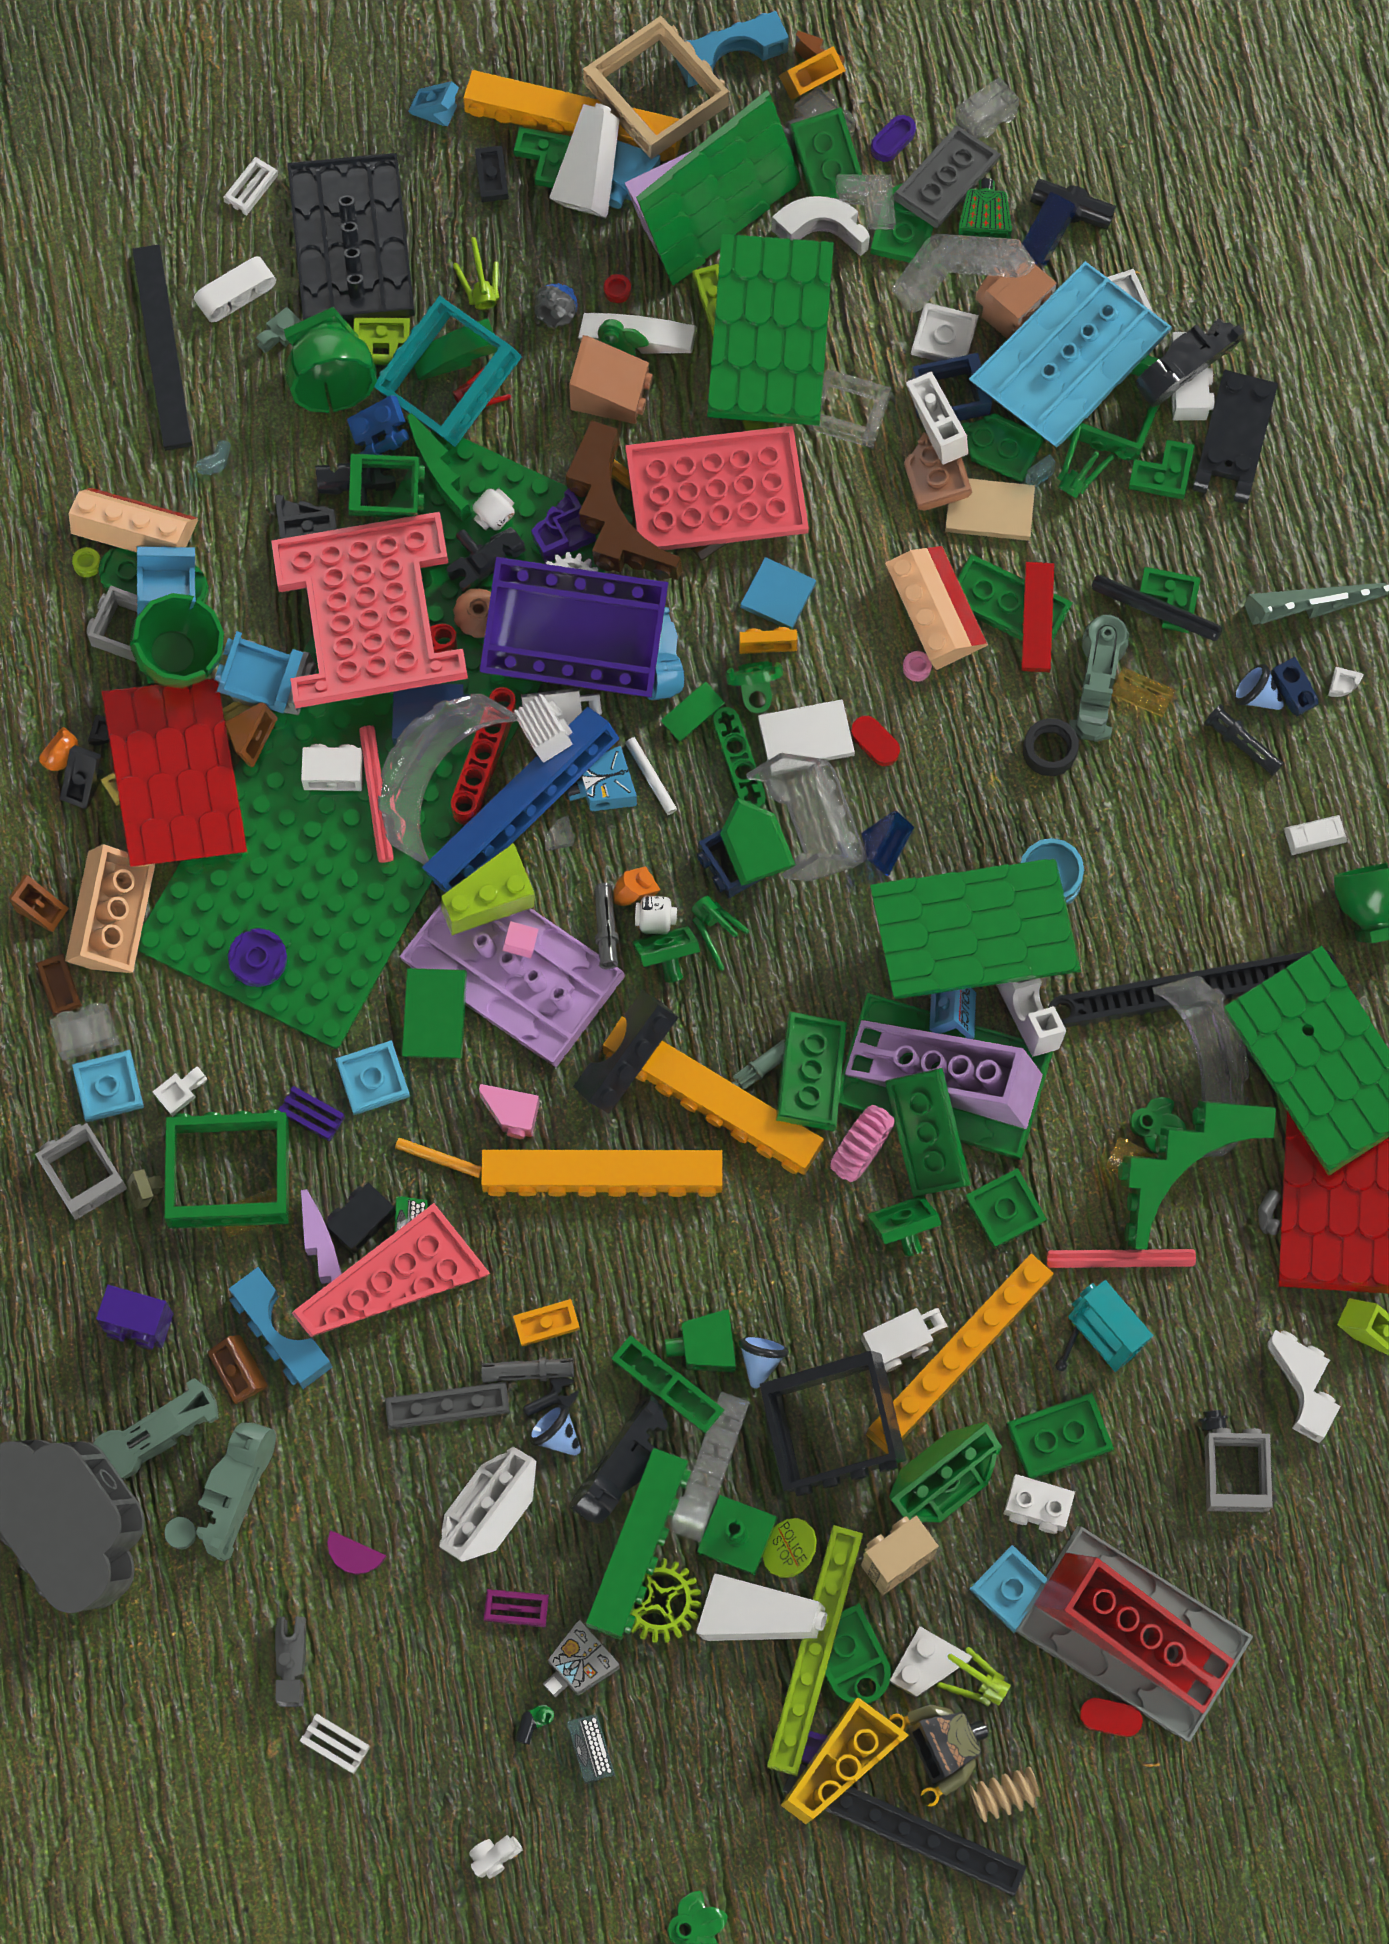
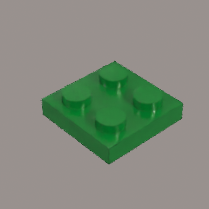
(1005, 1208)

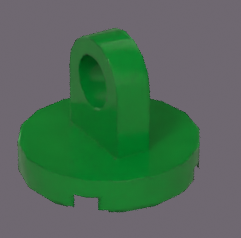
(755, 677)

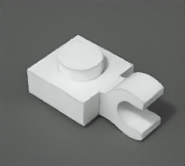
(177, 1093)

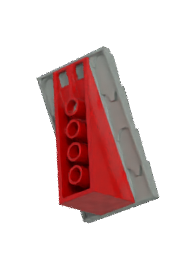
(1133, 1633)

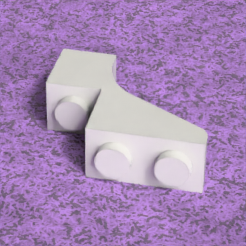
(1303, 1370)

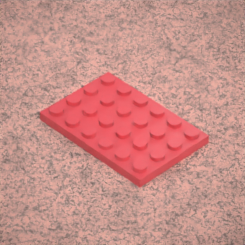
(717, 488)

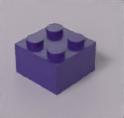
(134, 1317)

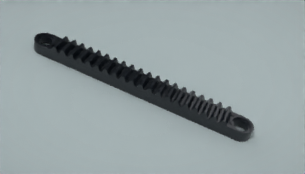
(1140, 999)

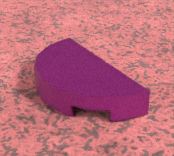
(353, 1556)

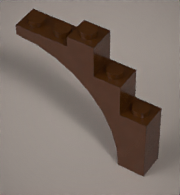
(618, 540)

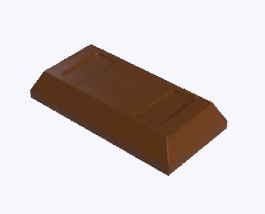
(58, 984)

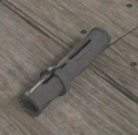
(606, 936)
(533, 1369)

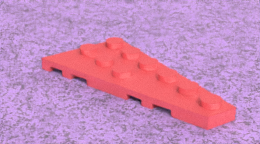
(406, 1267)

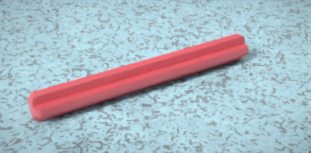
(374, 786)
(1121, 1258)

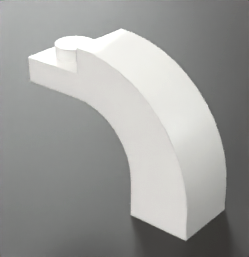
(821, 214)

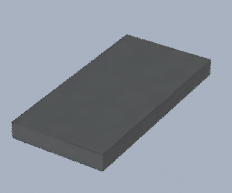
(946, 176)

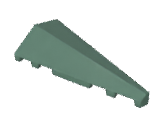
(1317, 601)

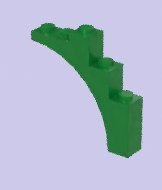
(1178, 1149)

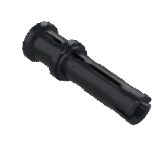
(1271, 764)

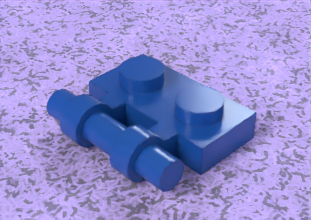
(374, 422)

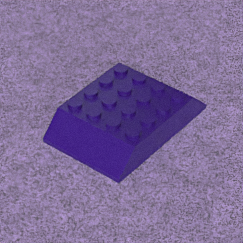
(573, 627)

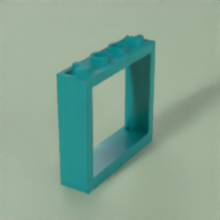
(480, 391)

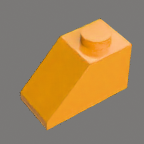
(812, 73)

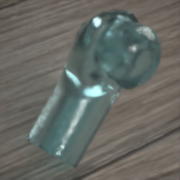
(215, 462)

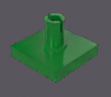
(667, 950)
(904, 1222)
(737, 1535)

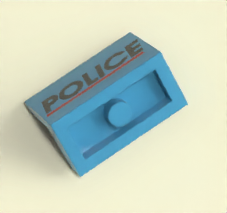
(953, 1011)

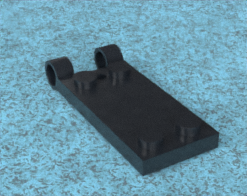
(1236, 432)

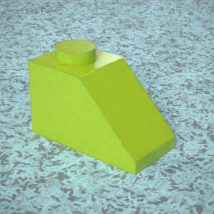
(1366, 1323)

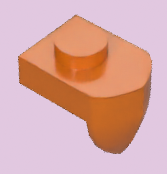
(634, 886)

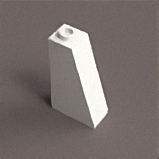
(588, 163)
(757, 1613)

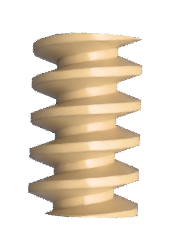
(1006, 1794)

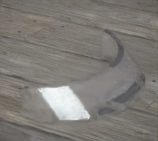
(418, 755)
(1216, 1042)

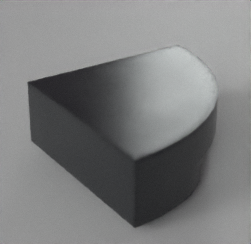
(99, 731)

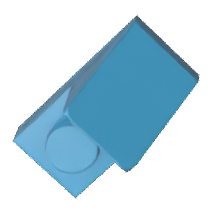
(435, 103)

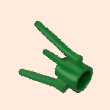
(1075, 482)
(709, 913)

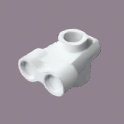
(490, 1858)

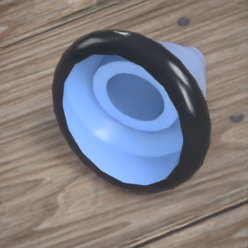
(1259, 689)
(761, 1358)
(556, 1432)

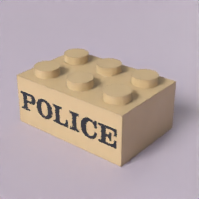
(898, 1555)

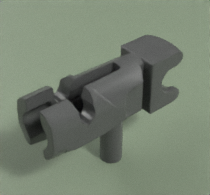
(290, 1662)

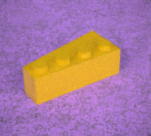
(845, 1756)

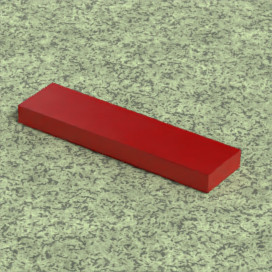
(1037, 617)

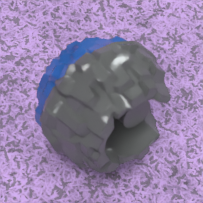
(555, 305)

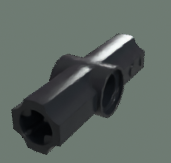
(1089, 208)

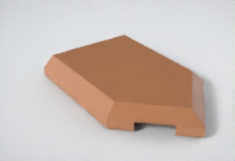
(931, 480)

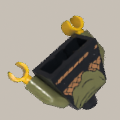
(945, 1745)

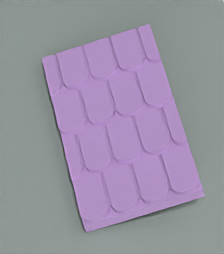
(534, 999)

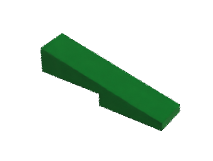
(667, 1384)

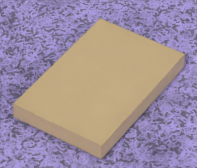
(993, 510)

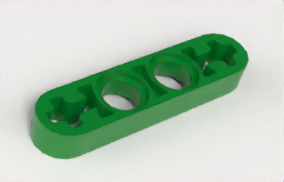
(740, 759)

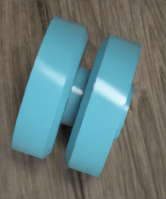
(1068, 862)

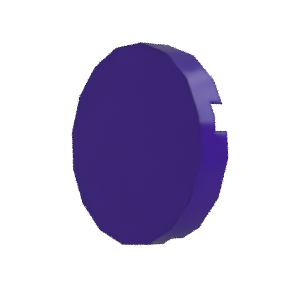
(257, 957)

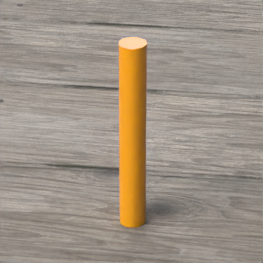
(438, 1157)

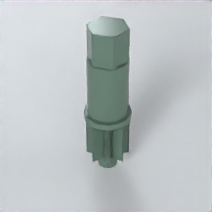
(758, 1068)

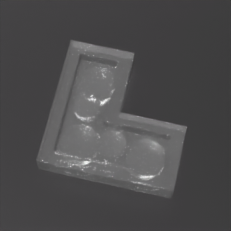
(871, 191)

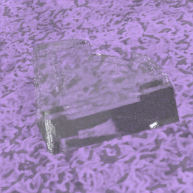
(559, 835)

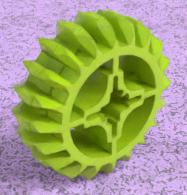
(672, 1594)

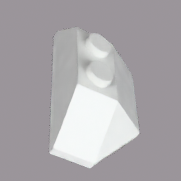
(489, 1505)

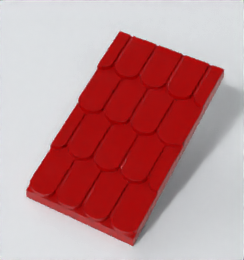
(173, 772)
(1334, 1223)

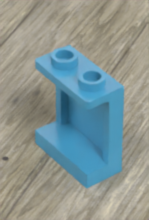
(164, 572)
(257, 673)

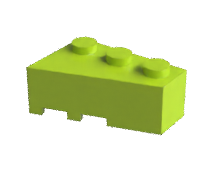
(489, 893)

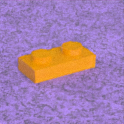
(758, 641)
(546, 1322)

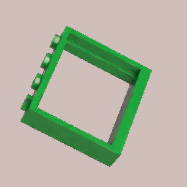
(1120, 446)
(227, 1214)

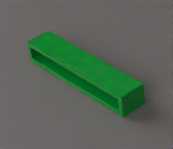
(637, 1544)

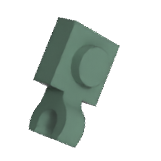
(275, 332)

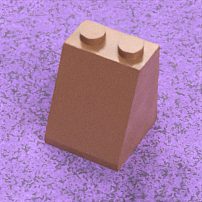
(608, 382)

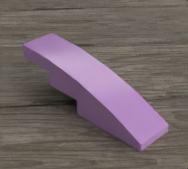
(318, 1241)

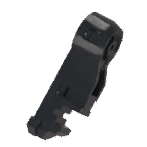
(1186, 359)
(621, 1465)

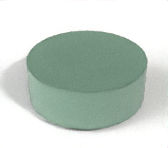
(180, 1533)

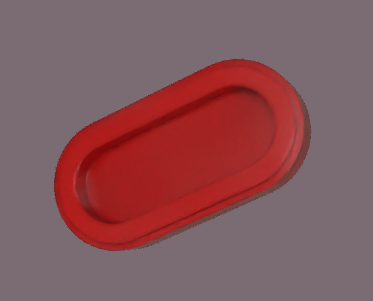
(875, 740)
(1111, 1717)

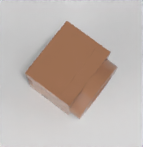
(1012, 300)

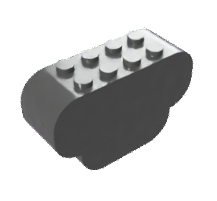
(69, 1521)

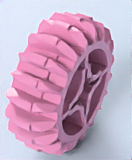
(862, 1143)

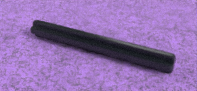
(1157, 607)

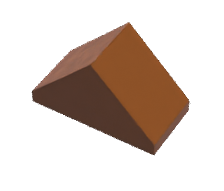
(250, 731)
(37, 904)

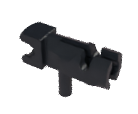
(338, 482)
(482, 558)

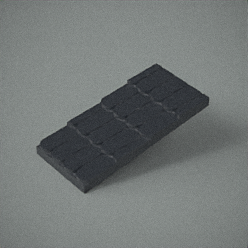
(351, 237)

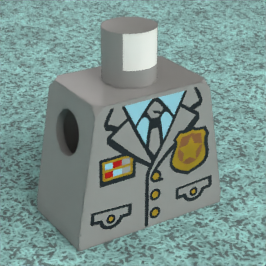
(579, 1662)

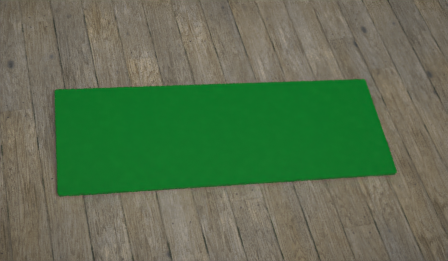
(314, 852)

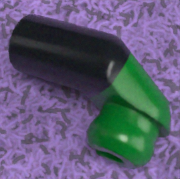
(532, 1720)

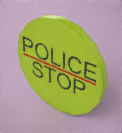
(790, 1548)

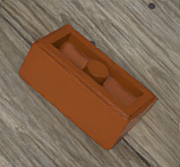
(237, 1368)

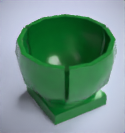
(332, 355)
(175, 642)
(1365, 899)

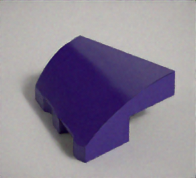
(561, 529)

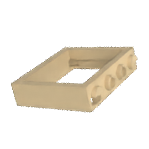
(700, 70)

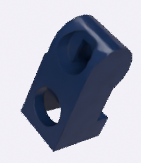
(1294, 686)

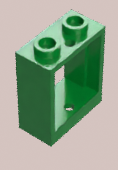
(391, 462)

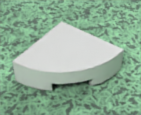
(1344, 682)

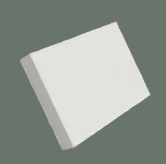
(808, 731)

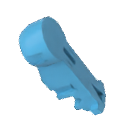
(669, 669)

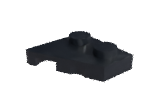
(303, 518)

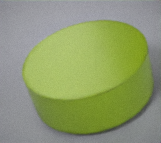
(86, 562)

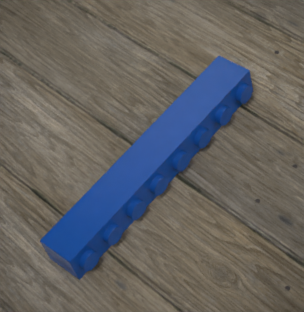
(521, 802)

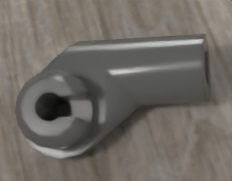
(1265, 1213)

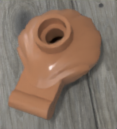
(472, 612)

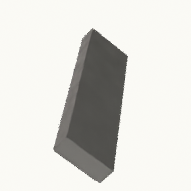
(447, 1405)

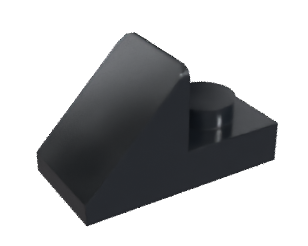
(81, 777)

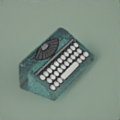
(590, 1748)

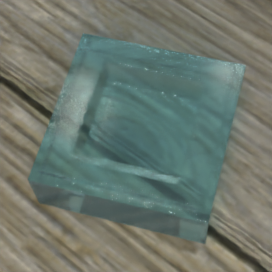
(1040, 471)

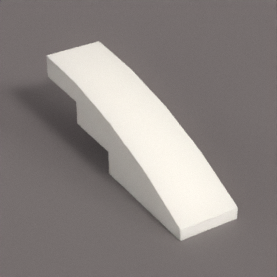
(662, 334)

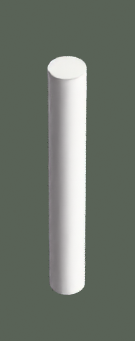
(651, 776)

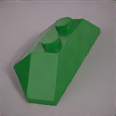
(946, 1474)

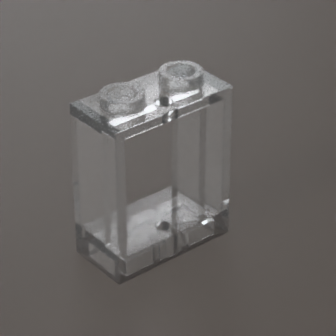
(850, 431)

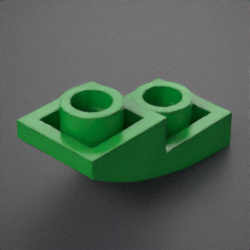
(693, 711)

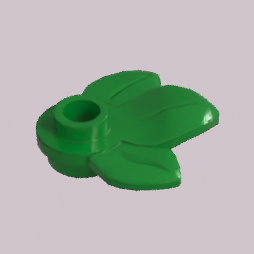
(625, 339)
(1158, 1115)
(700, 1920)

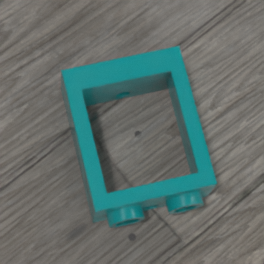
(1109, 1324)

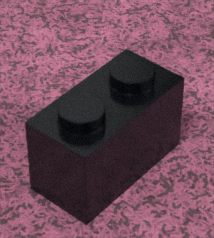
(360, 1218)

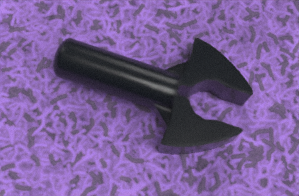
(552, 1398)

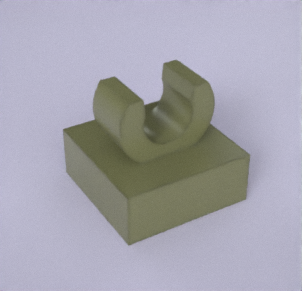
(143, 1188)

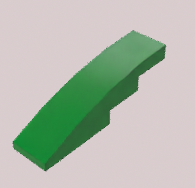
(436, 460)

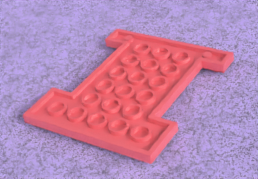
(368, 608)

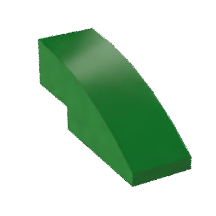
(453, 352)

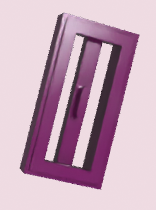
(488, 1617)

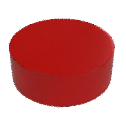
(617, 288)

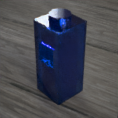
(1049, 228)

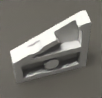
(926, 1663)

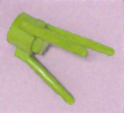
(483, 295)
(992, 1685)

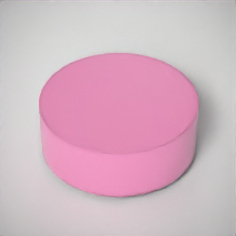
(917, 666)

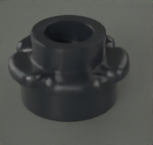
(1213, 1420)

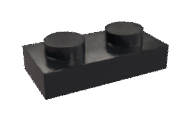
(491, 174)

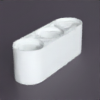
(235, 289)

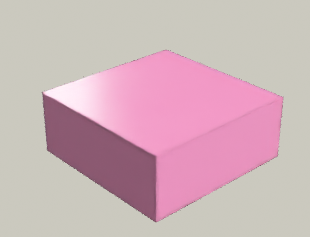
(520, 939)

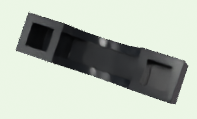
(646, 1027)

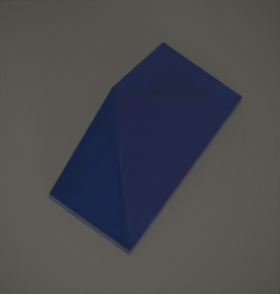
(886, 841)

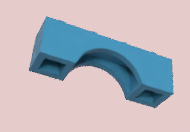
(761, 36)
(302, 1357)

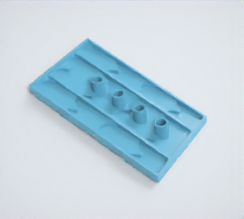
(1070, 354)

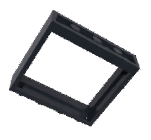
(772, 1397)

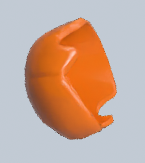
(57, 751)

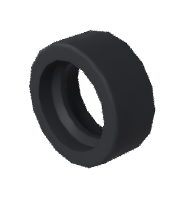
(1050, 726)

